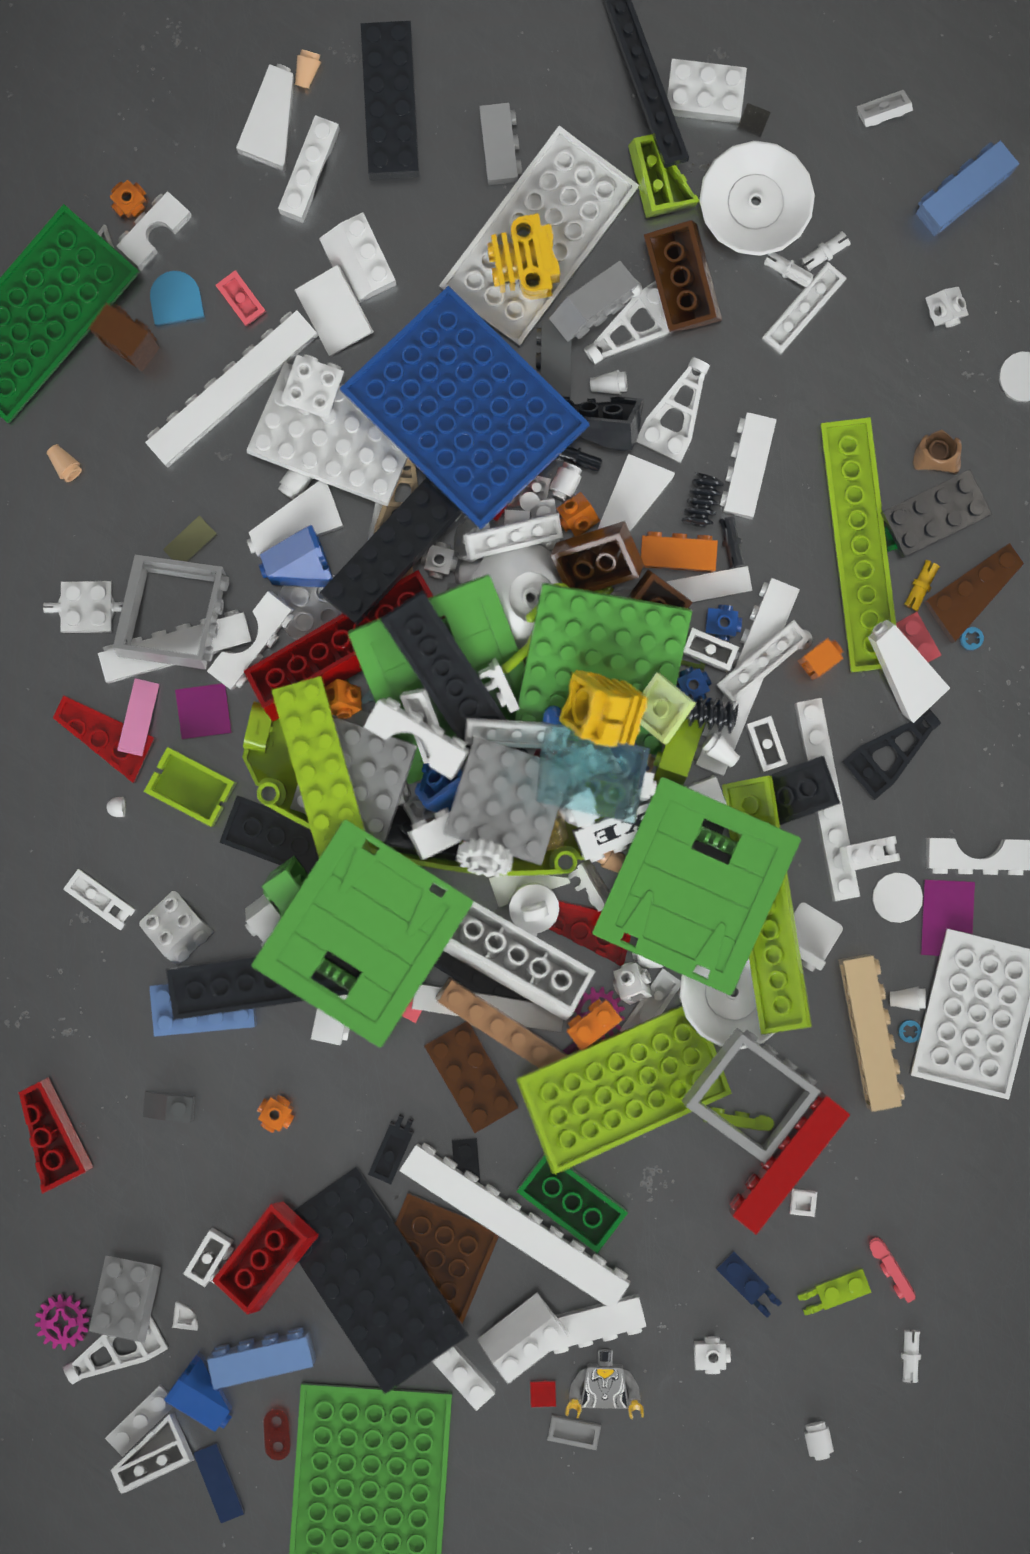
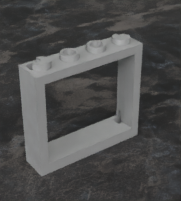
(132, 600)
(715, 1068)

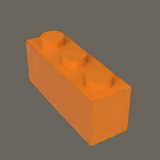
(679, 552)
(821, 658)

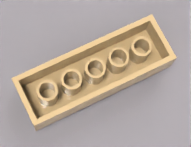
(870, 1032)

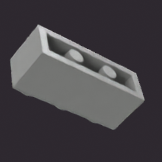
(500, 143)

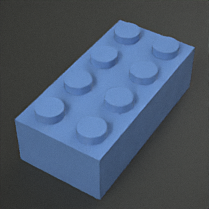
(967, 188)
(165, 1025)
(262, 1358)

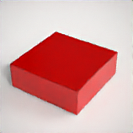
(543, 1393)

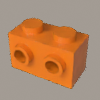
(594, 1024)

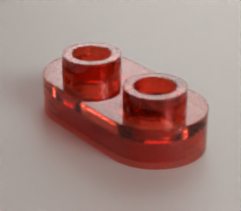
(277, 1433)

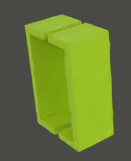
(190, 787)

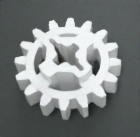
(484, 858)

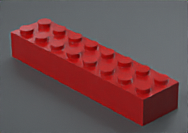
(324, 650)

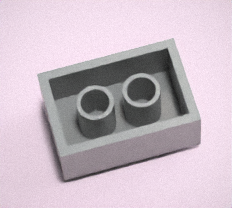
(594, 302)
(125, 1299)

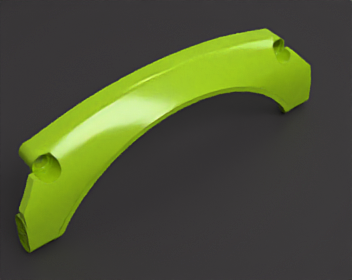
(271, 766)

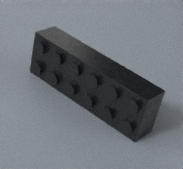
(390, 99)

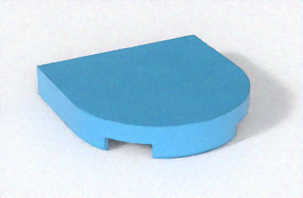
(175, 298)

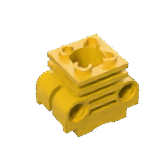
(525, 258)
(603, 709)

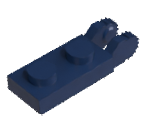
(746, 1282)

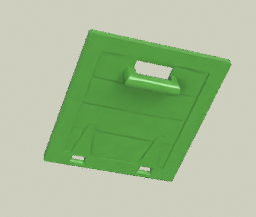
(479, 629)
(687, 903)
(371, 916)

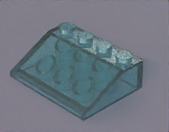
(590, 775)

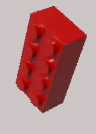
(265, 1257)

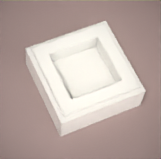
(803, 1202)

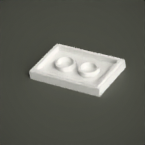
(334, 310)

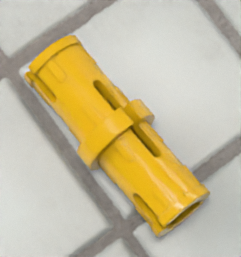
(921, 585)

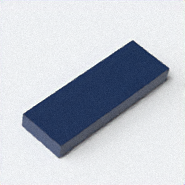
(219, 1482)

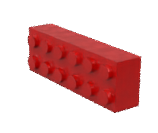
(788, 1163)

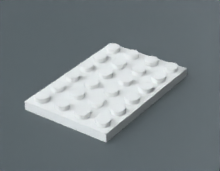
(336, 449)
(975, 1015)

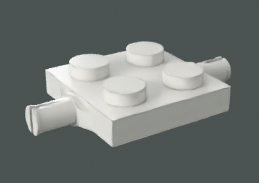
(85, 607)

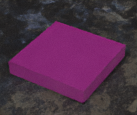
(203, 711)

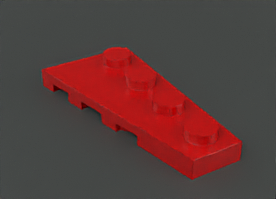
(100, 735)
(578, 923)

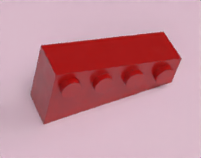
(52, 1136)

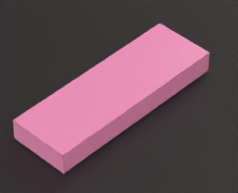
(138, 717)

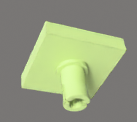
(665, 708)

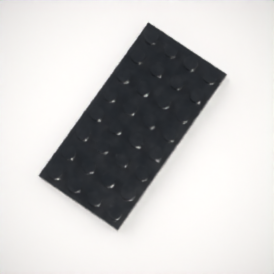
(375, 1283)

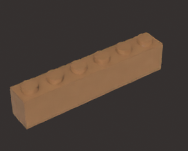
(498, 1024)

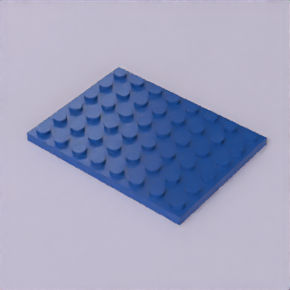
(464, 407)

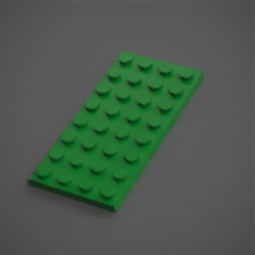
(51, 302)

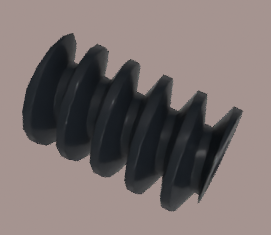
(703, 500)
(713, 714)

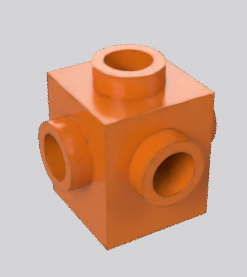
(130, 208)
(577, 515)
(343, 698)
(280, 1104)

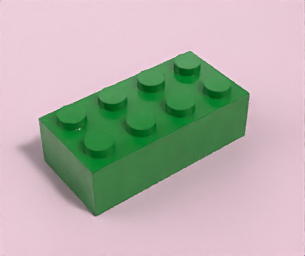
(573, 1203)

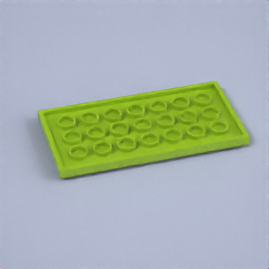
(618, 1088)

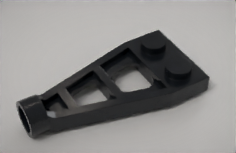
(869, 773)

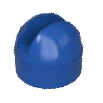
(552, 715)

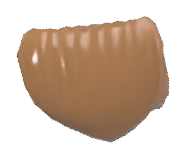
(938, 452)

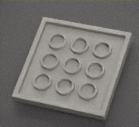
(376, 772)
(500, 803)

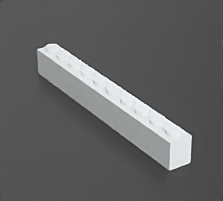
(516, 1226)

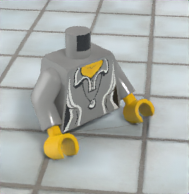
(604, 1387)

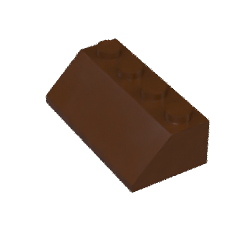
(682, 276)

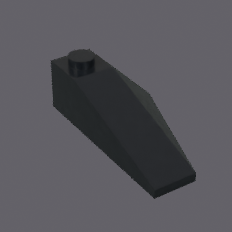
(613, 422)

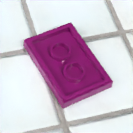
(945, 906)

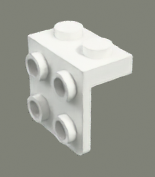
(312, 385)
(175, 928)
(815, 935)

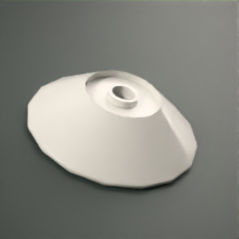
(763, 173)
(516, 575)
(719, 1014)

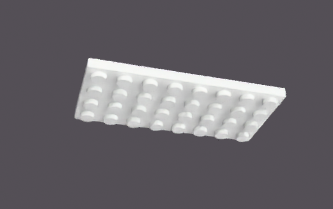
(571, 192)

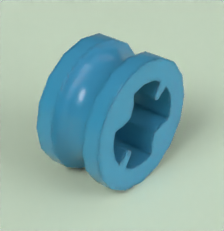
(972, 646)
(910, 1023)

